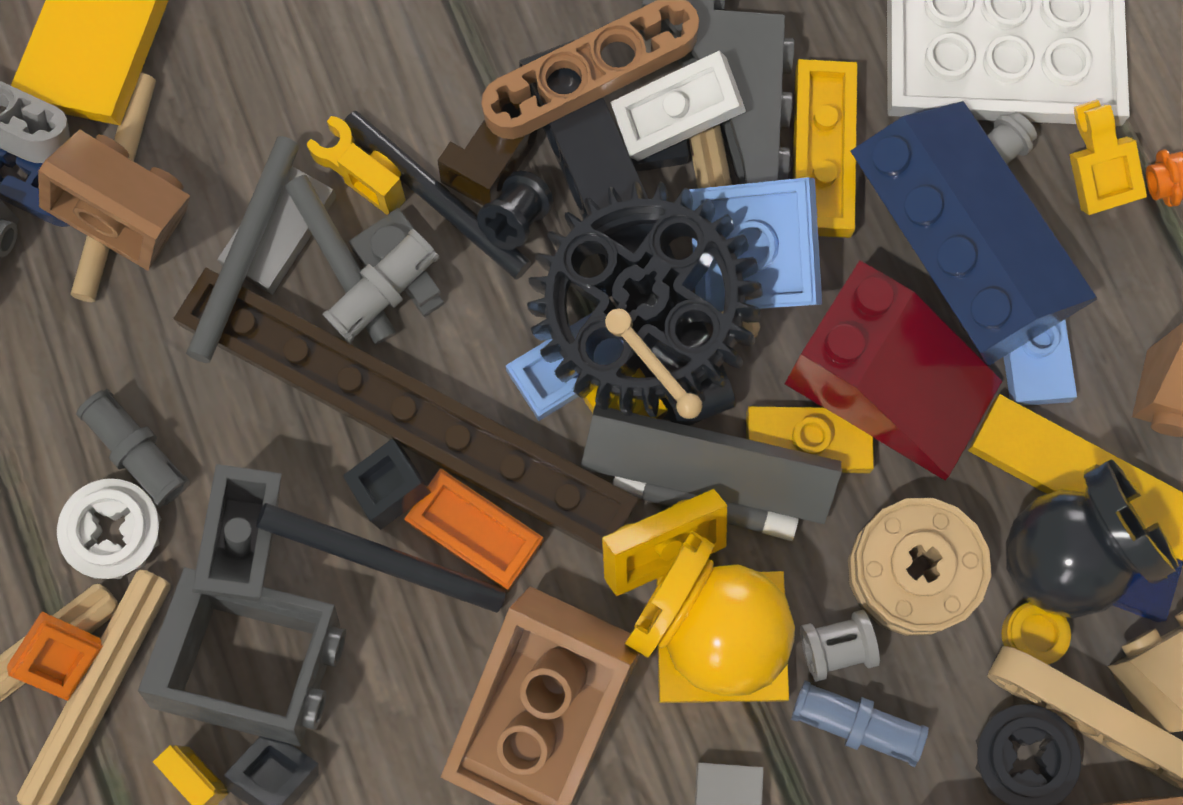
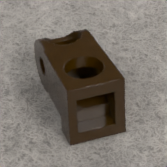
(485, 161)

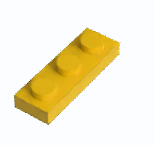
(824, 137)

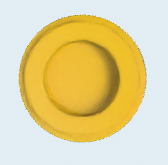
(1036, 633)

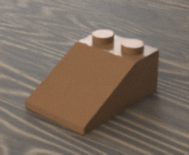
(541, 704)

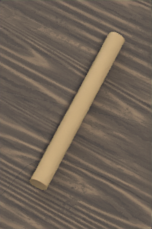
(127, 135)

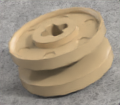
(956, 572)

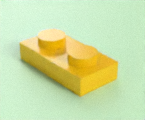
(651, 546)

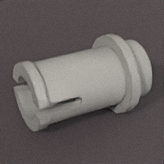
(1012, 136)

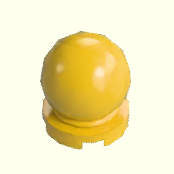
(720, 623)

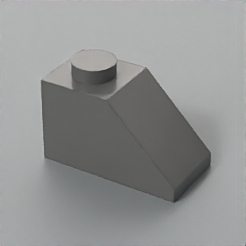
(232, 549)

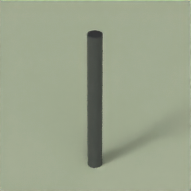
(243, 250)

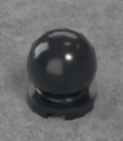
(1082, 548)

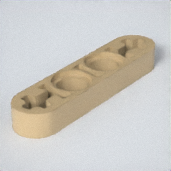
(1090, 713)

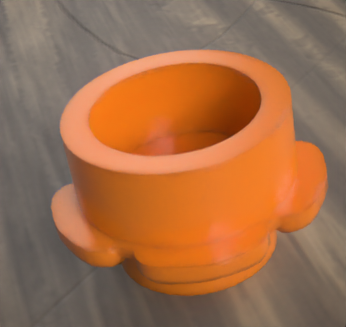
(1166, 177)

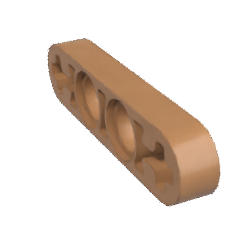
(585, 59)

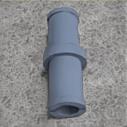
(860, 723)

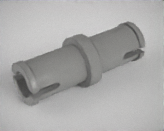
(381, 285)

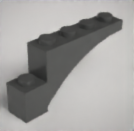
(757, 59)

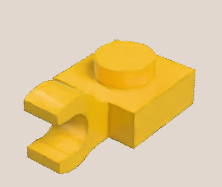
(1109, 167)
(369, 175)

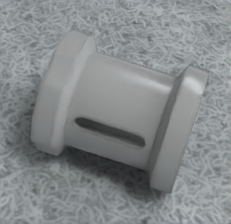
(840, 645)

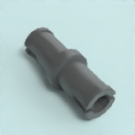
(133, 447)

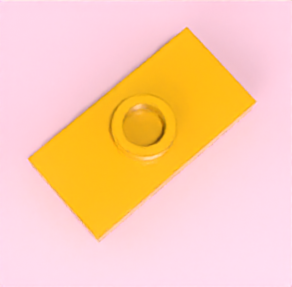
(812, 432)

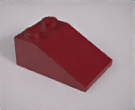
(895, 371)

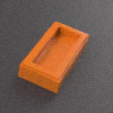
(474, 530)

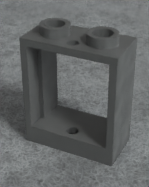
(181, 639)

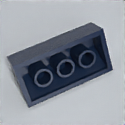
(973, 228)

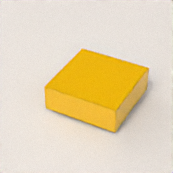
(190, 776)

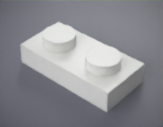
(678, 106)

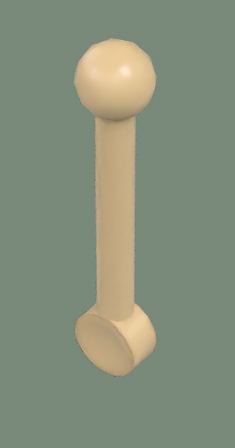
(620, 324)

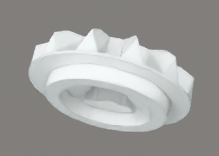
(80, 528)

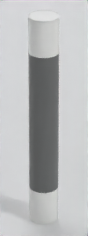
(738, 515)

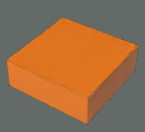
(54, 656)

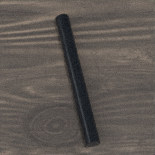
(435, 194)
(380, 557)

